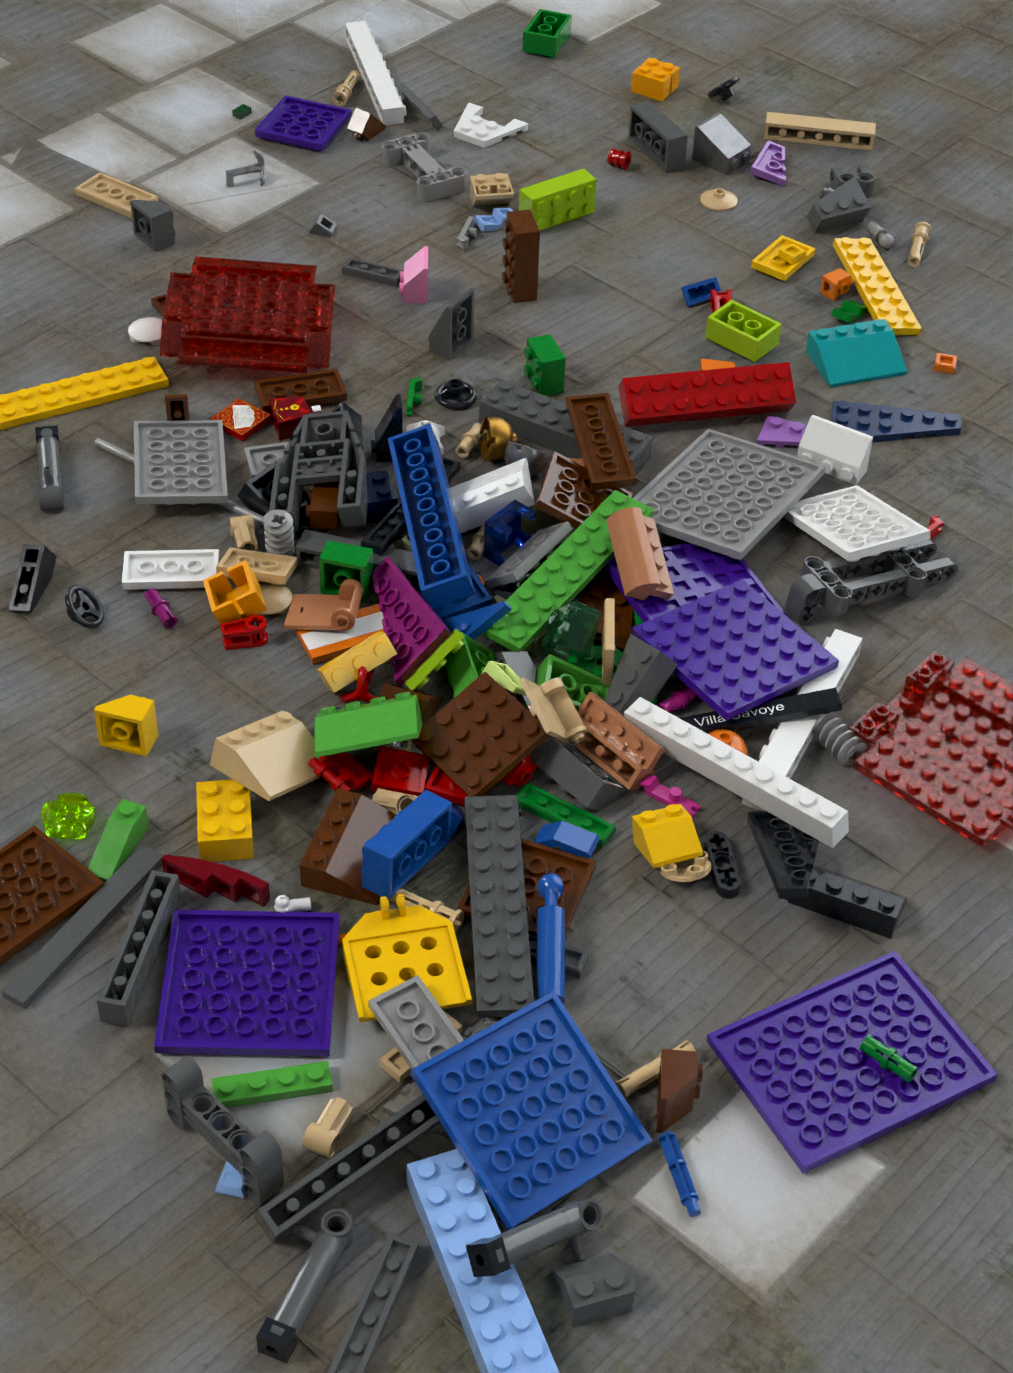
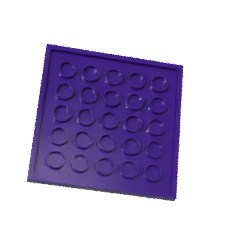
(736, 649)
(249, 983)

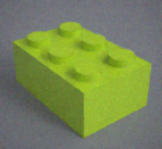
(743, 330)

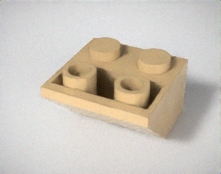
(490, 189)

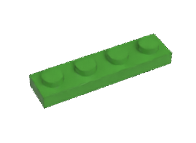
(273, 1084)

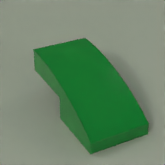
(849, 311)

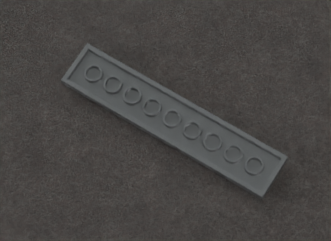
(498, 906)

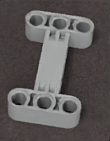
(433, 179)

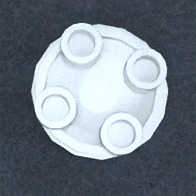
(146, 330)

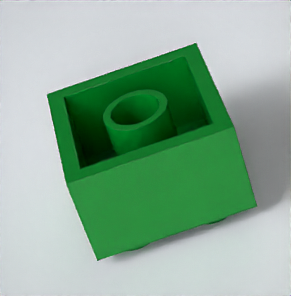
(545, 365)
(345, 562)

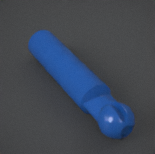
(550, 938)

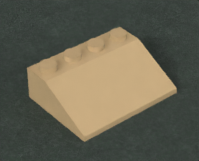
(267, 755)

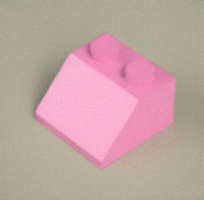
(415, 278)

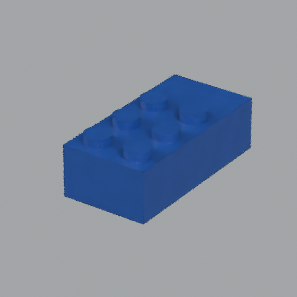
(406, 844)

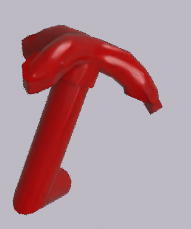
(361, 691)

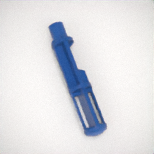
(680, 1173)

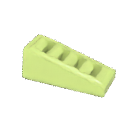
(505, 677)

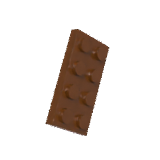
(315, 387)

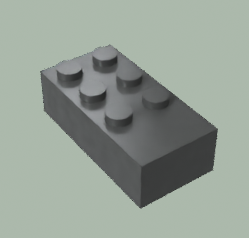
(657, 136)

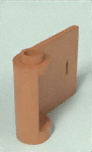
(326, 611)

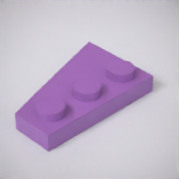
(781, 432)

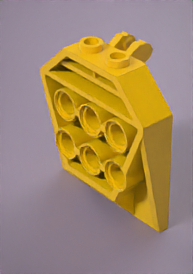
(405, 945)

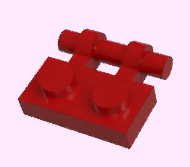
(347, 768)

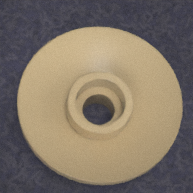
(718, 200)

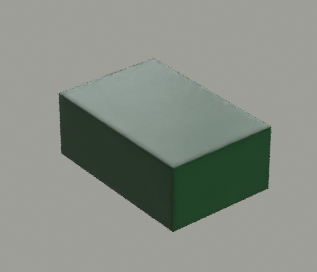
(241, 111)

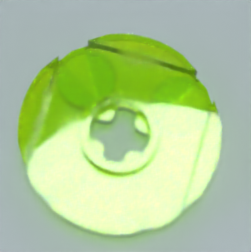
(72, 827)

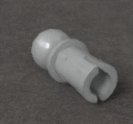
(880, 235)

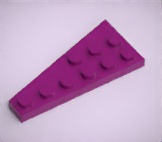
(407, 620)

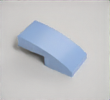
(493, 221)

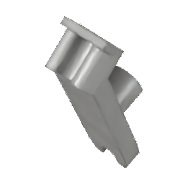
(467, 231)

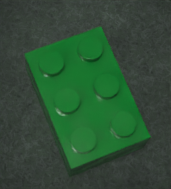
(547, 33)

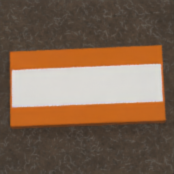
(329, 644)

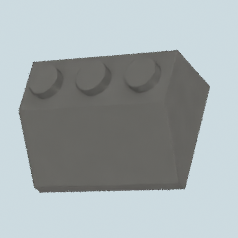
(579, 776)

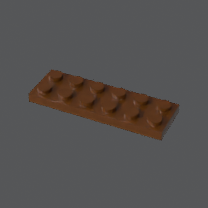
(600, 441)

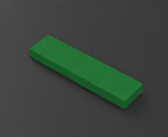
(555, 809)

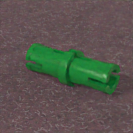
(873, 1047)

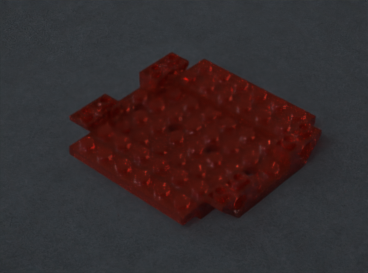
(226, 320)
(939, 777)

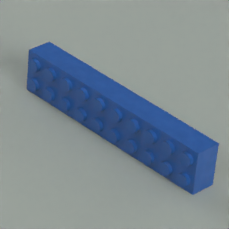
(430, 517)

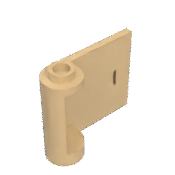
(555, 710)

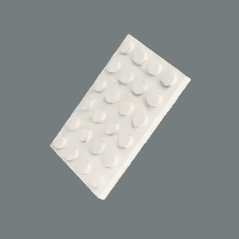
(855, 523)

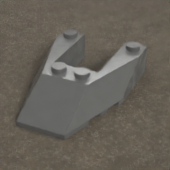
(323, 452)

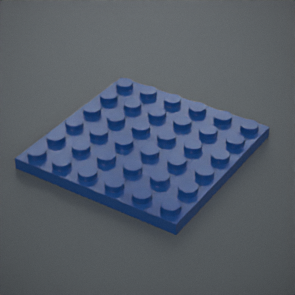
(530, 1109)

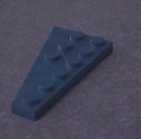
(893, 423)

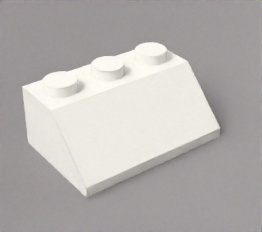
(836, 447)

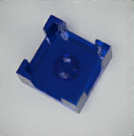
(505, 530)

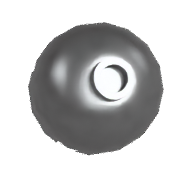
(536, 459)

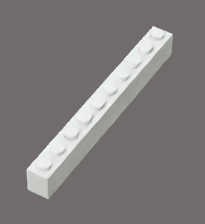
(375, 73)
(793, 737)
(741, 774)

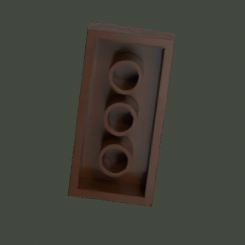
(521, 256)

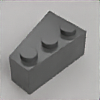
(839, 208)
(639, 674)

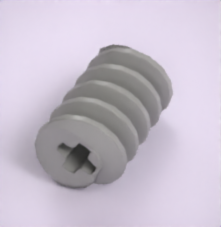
(279, 533)
(838, 739)

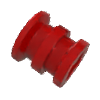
(619, 158)

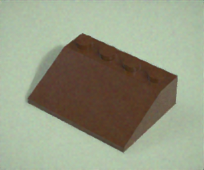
(335, 852)

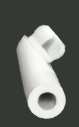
(283, 904)

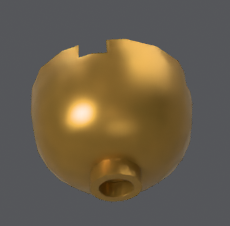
(495, 438)

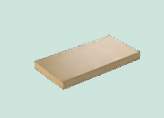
(112, 193)

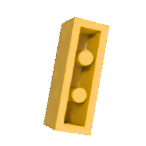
(345, 667)

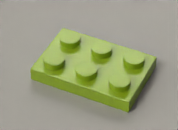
(435, 660)

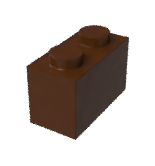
(323, 506)

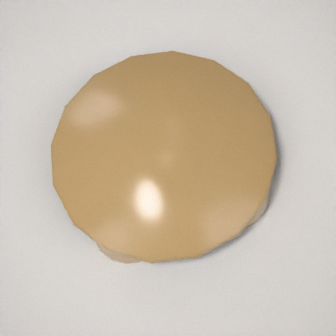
(276, 599)
(687, 870)

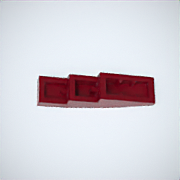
(209, 876)

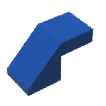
(568, 838)

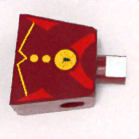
(287, 414)

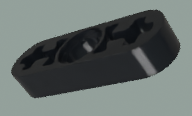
(719, 874)

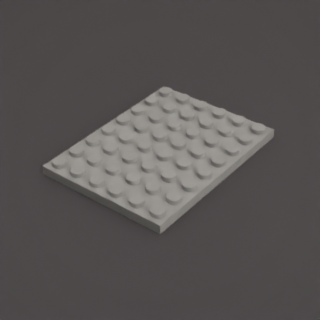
(727, 492)

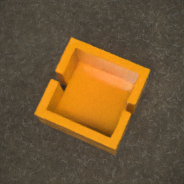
(655, 79)
(235, 603)

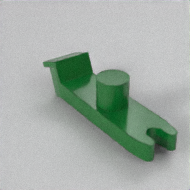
(415, 386)

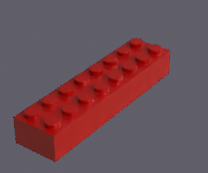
(706, 394)

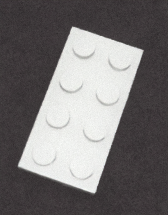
(168, 568)

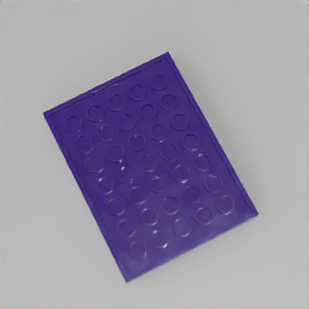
(825, 1094)

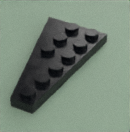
(786, 853)

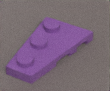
(770, 163)

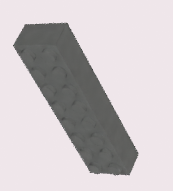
(548, 423)

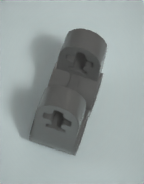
(864, 178)

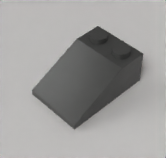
(454, 327)

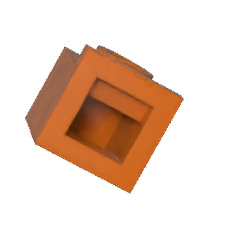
(835, 284)

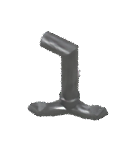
(256, 167)

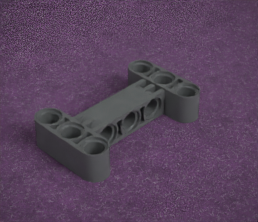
(193, 1105)

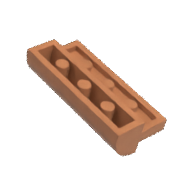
(639, 554)
(617, 743)

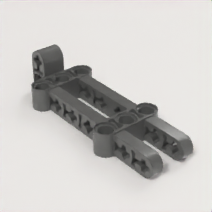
(823, 580)

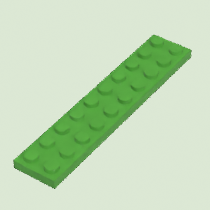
(560, 576)

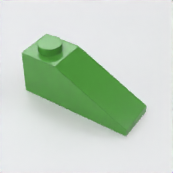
(119, 838)

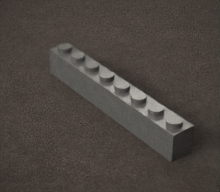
(346, 1168)

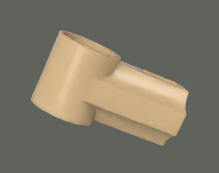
(243, 531)
(393, 800)
(326, 1133)

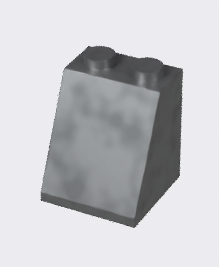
(720, 145)

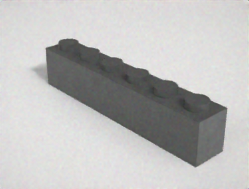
(312, 544)
(139, 949)

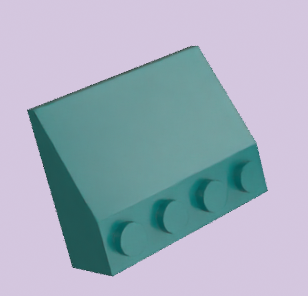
(855, 353)

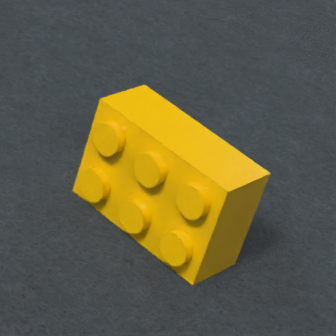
(224, 821)

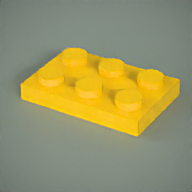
(773, 265)

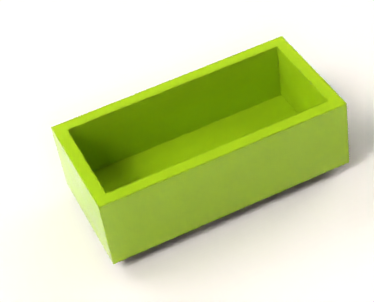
(560, 198)

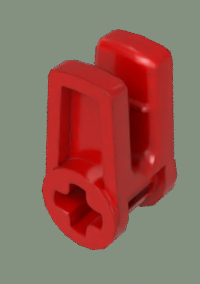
(718, 299)
(243, 634)

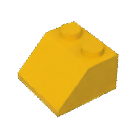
(127, 724)
(666, 835)

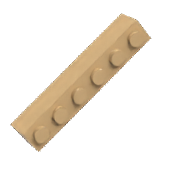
(819, 131)

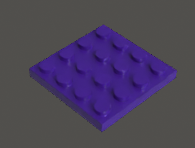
(303, 123)

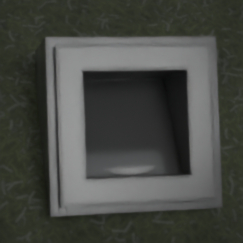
(323, 226)

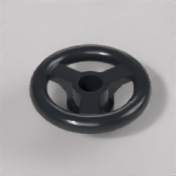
(724, 90)
(454, 391)
(81, 608)

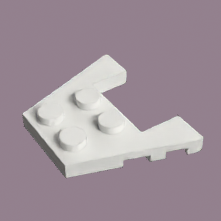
(483, 132)

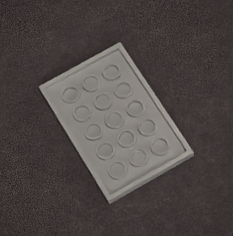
(179, 462)

